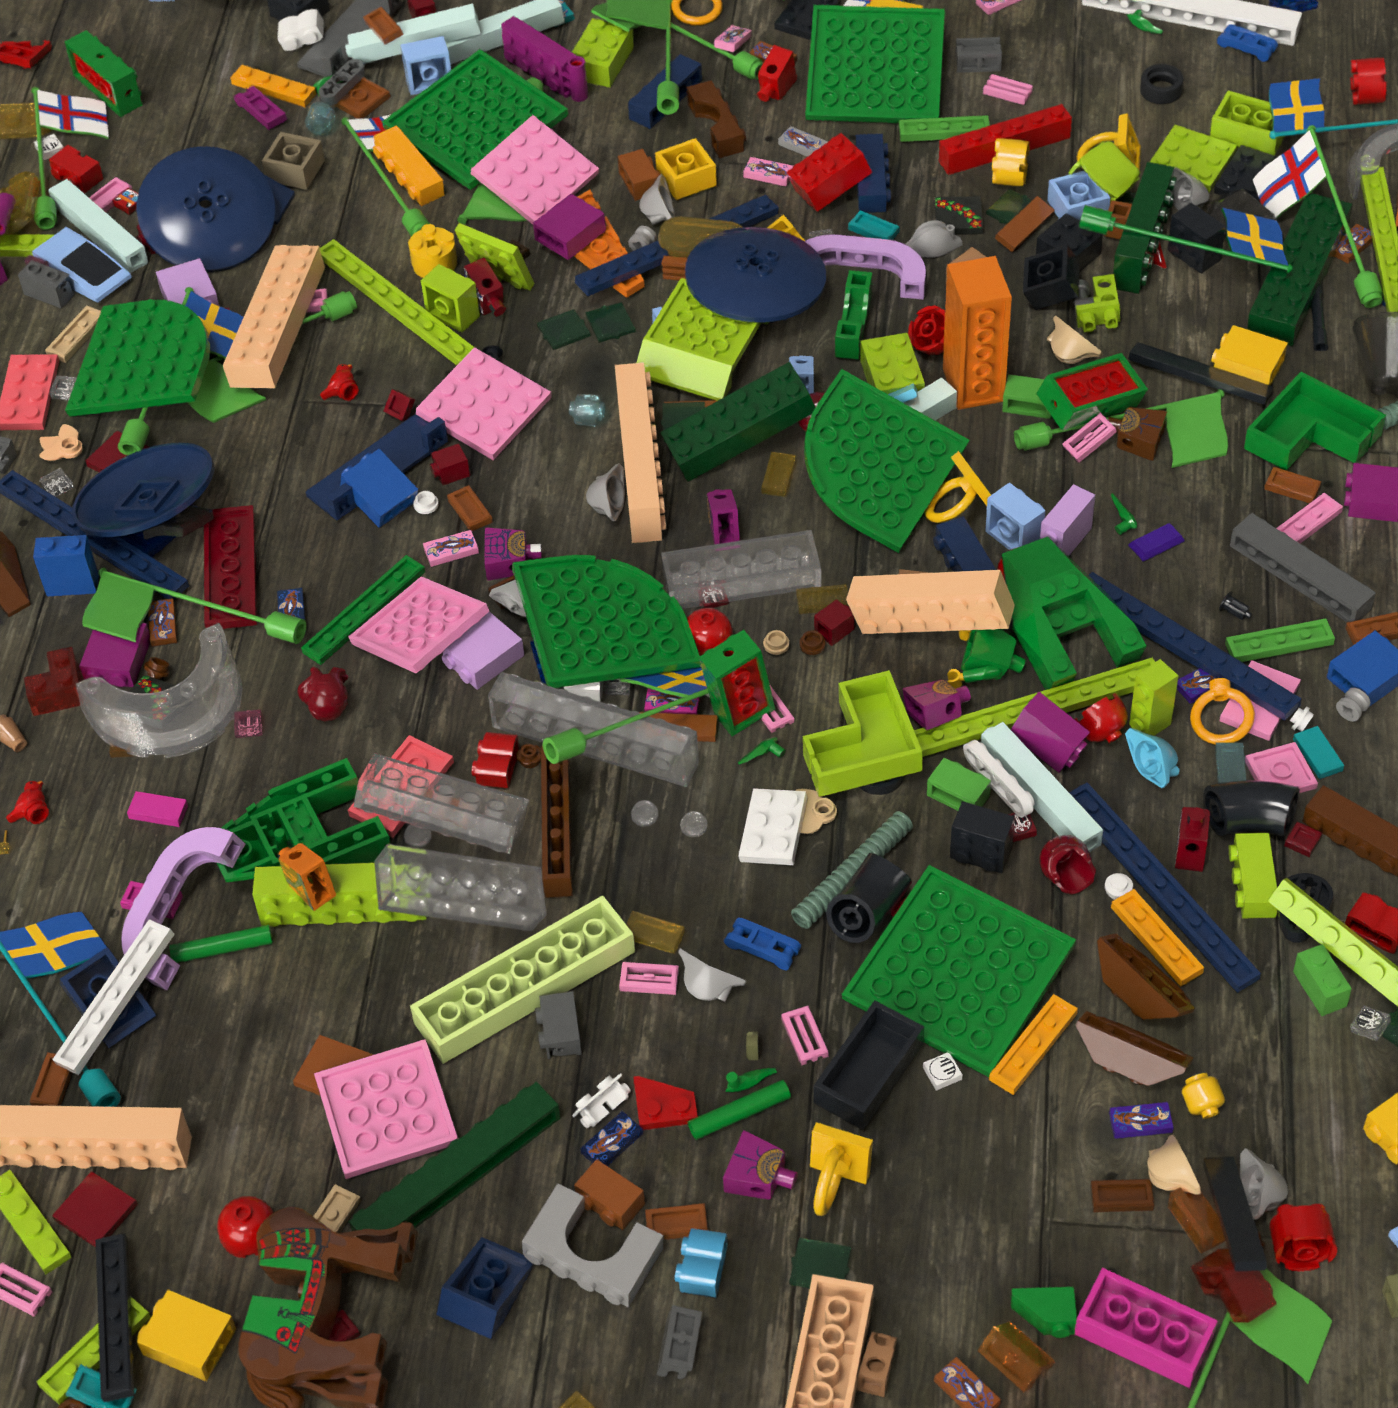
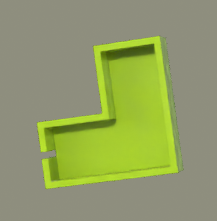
(872, 745)

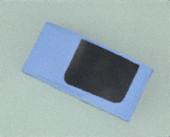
(88, 266)

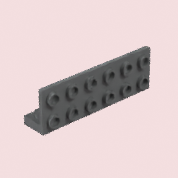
(330, 52)

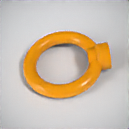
(702, 20)
(1220, 691)

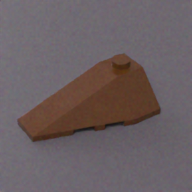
(12, 585)

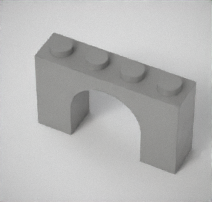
(615, 1277)

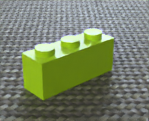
(1153, 698)
(1253, 874)

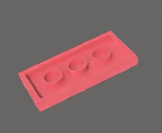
(26, 391)
(416, 753)

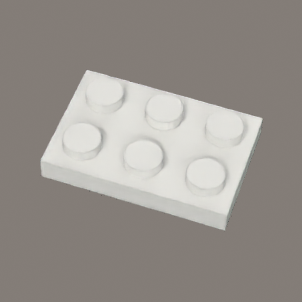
(773, 826)

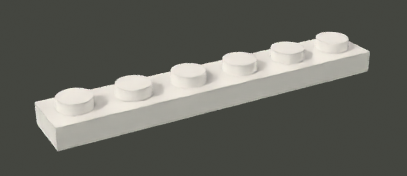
(113, 997)

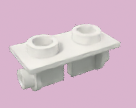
(610, 1092)

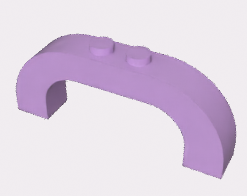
(875, 254)
(167, 879)

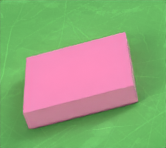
(1282, 765)

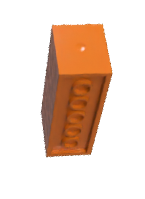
(976, 331)

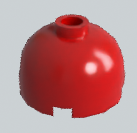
(928, 330)
(709, 628)
(1105, 719)
(240, 1223)

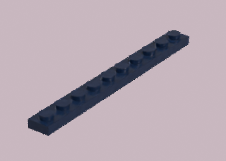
(652, 254)
(112, 549)
(1202, 653)
(1168, 892)

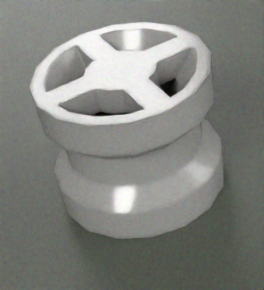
(642, 237)
(1353, 704)

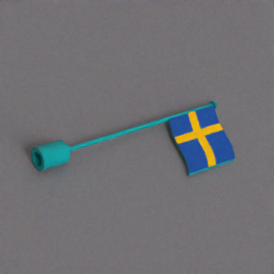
(1299, 105)
(51, 948)

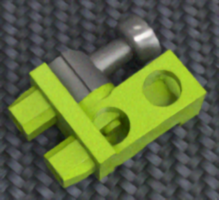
(1101, 308)

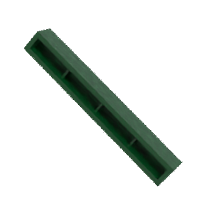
(462, 1162)

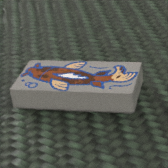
(800, 141)

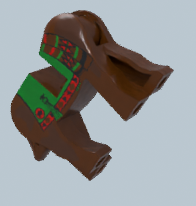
(287, 1340)

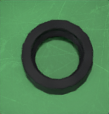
(1165, 73)

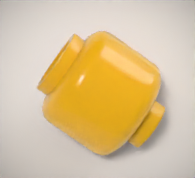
(1203, 1095)

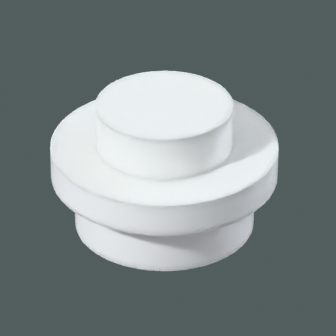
(425, 502)
(1301, 718)
(1118, 885)

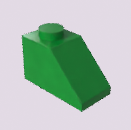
(1047, 1309)

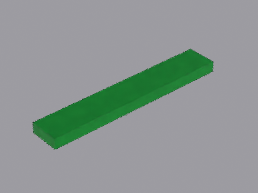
(363, 608)

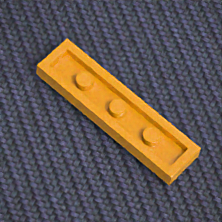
(274, 85)
(1157, 937)
(1033, 1044)

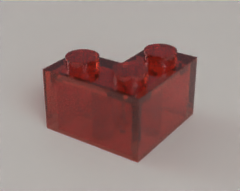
(56, 688)
(1242, 1292)

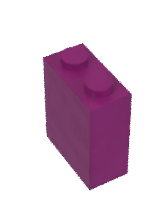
(569, 226)
(1372, 492)
(114, 657)
(1050, 732)

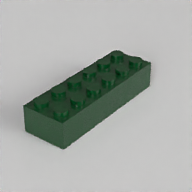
(1147, 213)
(738, 421)

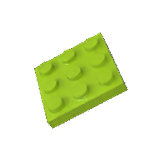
(1195, 154)
(502, 256)

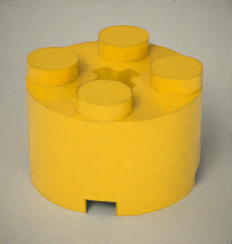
(1010, 162)
(432, 247)

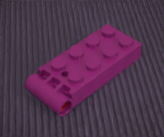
(544, 59)

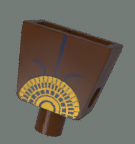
(1140, 431)

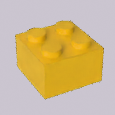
(686, 168)

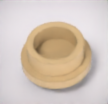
(776, 642)

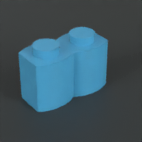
(702, 1262)

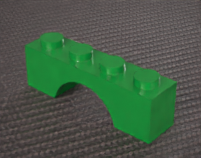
(854, 317)

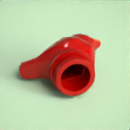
(341, 384)
(30, 804)

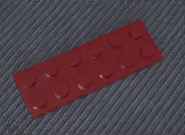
(230, 566)

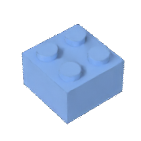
(425, 63)
(1073, 192)
(1013, 517)

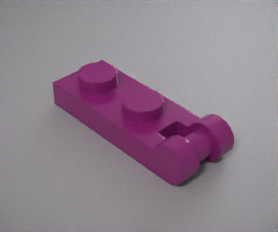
(260, 107)

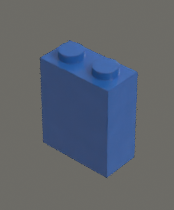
(379, 487)
(66, 565)
(1367, 666)

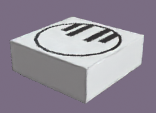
(50, 146)
(942, 1071)

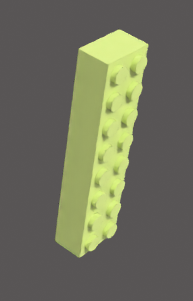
(513, 981)

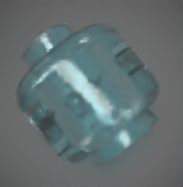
(320, 118)
(587, 410)

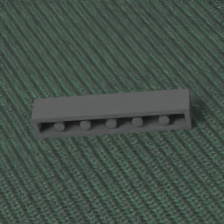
(1302, 569)

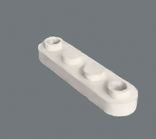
(1001, 782)

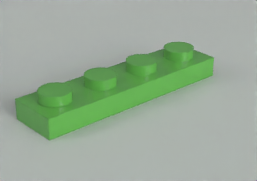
(939, 128)
(1280, 640)

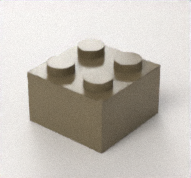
(293, 160)

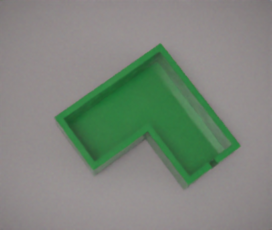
(1317, 414)

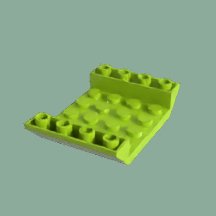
(694, 346)

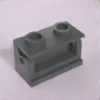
(978, 54)
(46, 284)
(559, 1024)

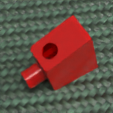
(776, 74)

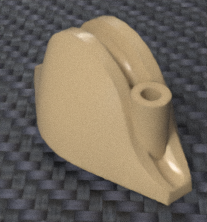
(1069, 345)
(1171, 1169)

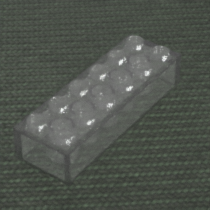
(742, 569)
(441, 803)
(459, 887)

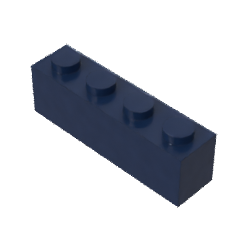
(643, 106)
(872, 189)
(961, 547)

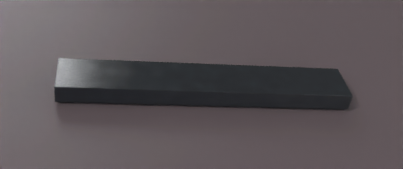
(1200, 373)
(1234, 1214)
(114, 1318)

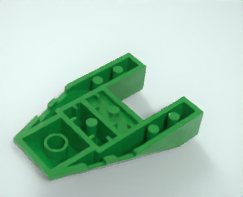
(1058, 599)
(290, 818)

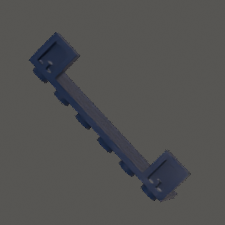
(403, 446)

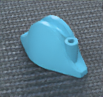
(1152, 757)

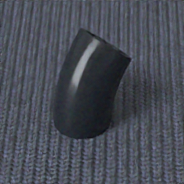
(1251, 807)
(867, 899)

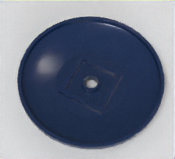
(218, 235)
(781, 286)
(143, 489)

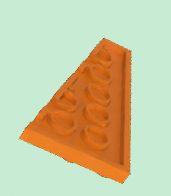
(607, 248)

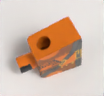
(299, 865)

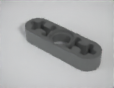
(351, 72)

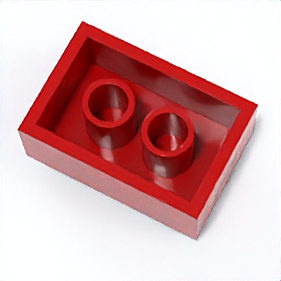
(829, 172)

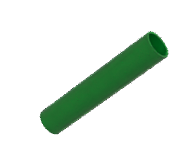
(221, 944)
(739, 1109)

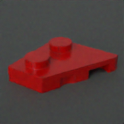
(23, 53)
(663, 1104)

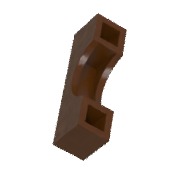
(707, 102)

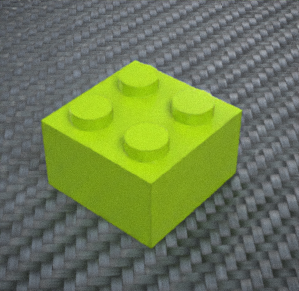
(450, 297)

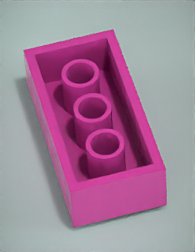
(1145, 1327)

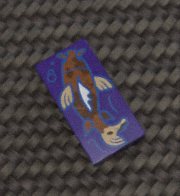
(1194, 685)
(1141, 1120)

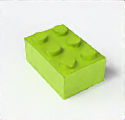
(604, 51)
(1245, 123)
(890, 363)

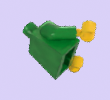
(986, 657)

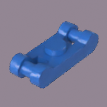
(1247, 42)
(762, 943)

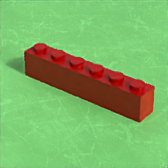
(978, 146)

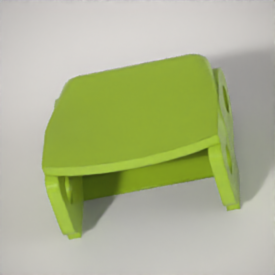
(1109, 169)

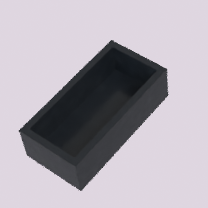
(868, 1065)

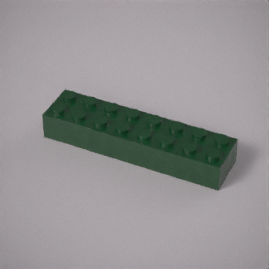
(1310, 250)

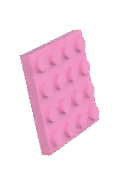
(534, 169)
(484, 403)
(419, 624)
(385, 1108)

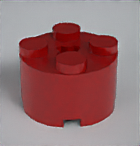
(1368, 81)
(1302, 1236)

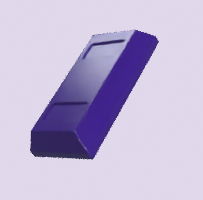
(1156, 542)

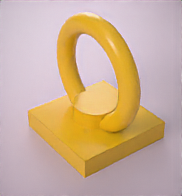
(1124, 140)
(971, 485)
(837, 1156)

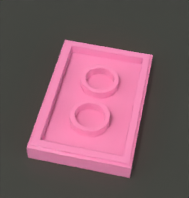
(1264, 721)

